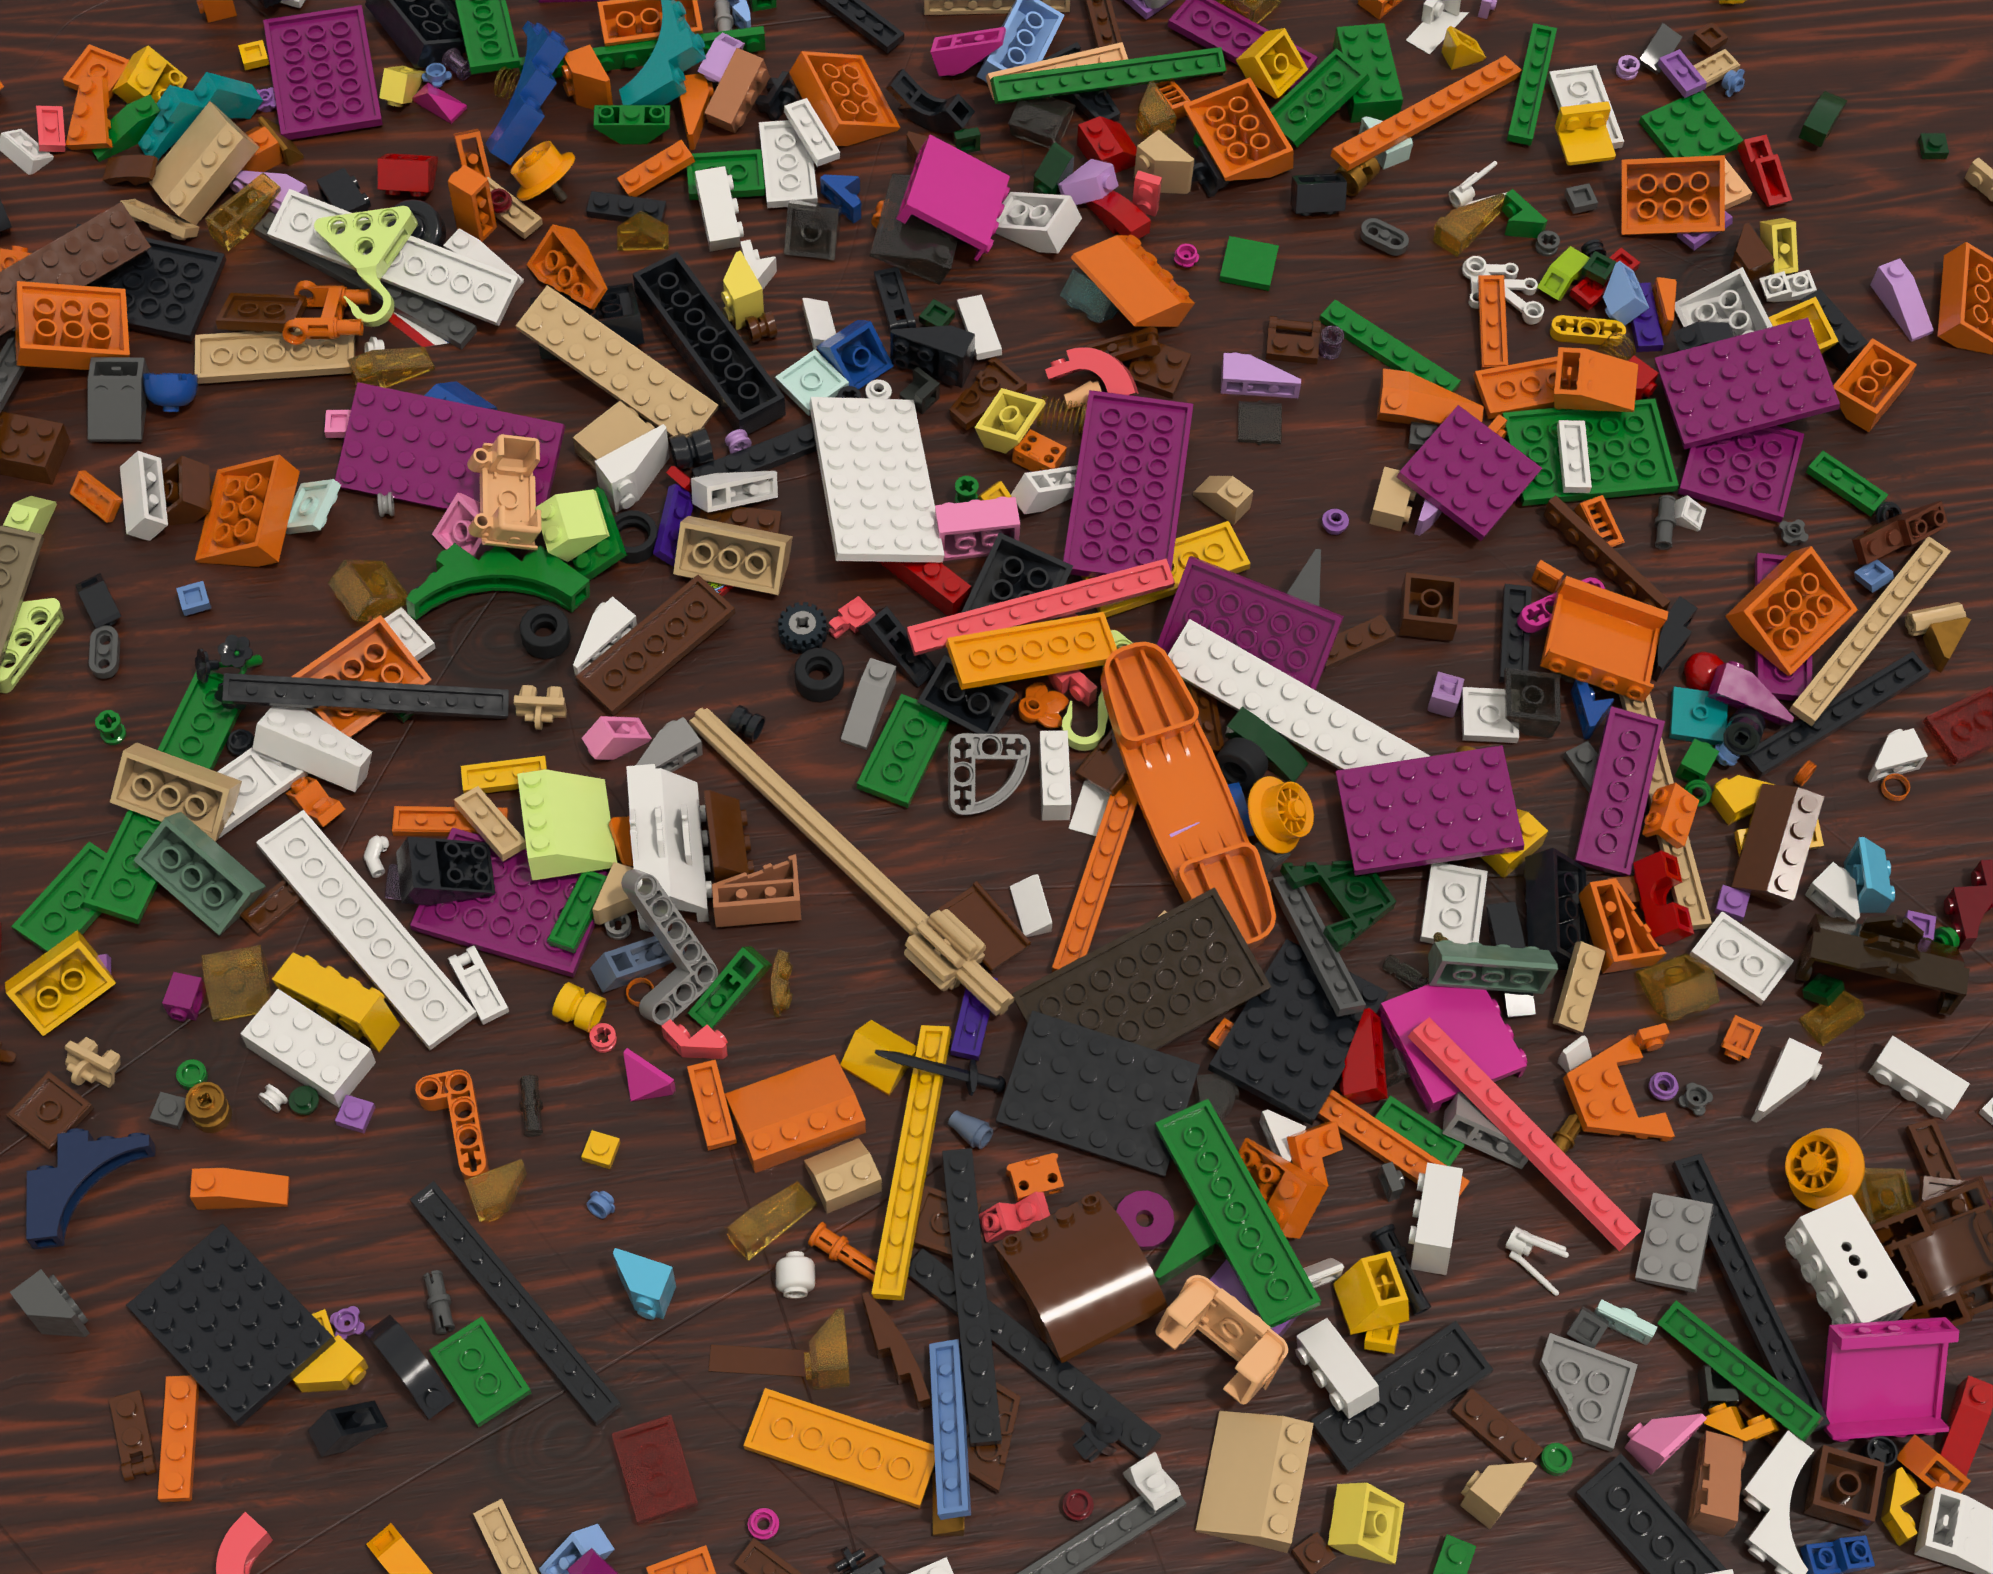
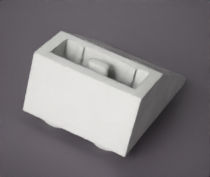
(1956, 1531)

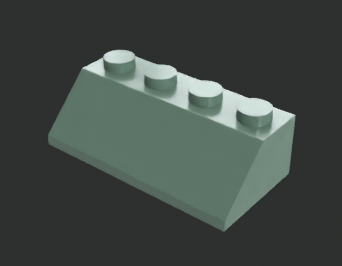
(199, 872)
(1490, 967)

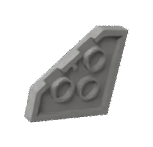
(1589, 1387)

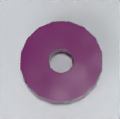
(1157, 1208)

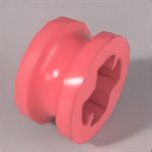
(599, 1046)

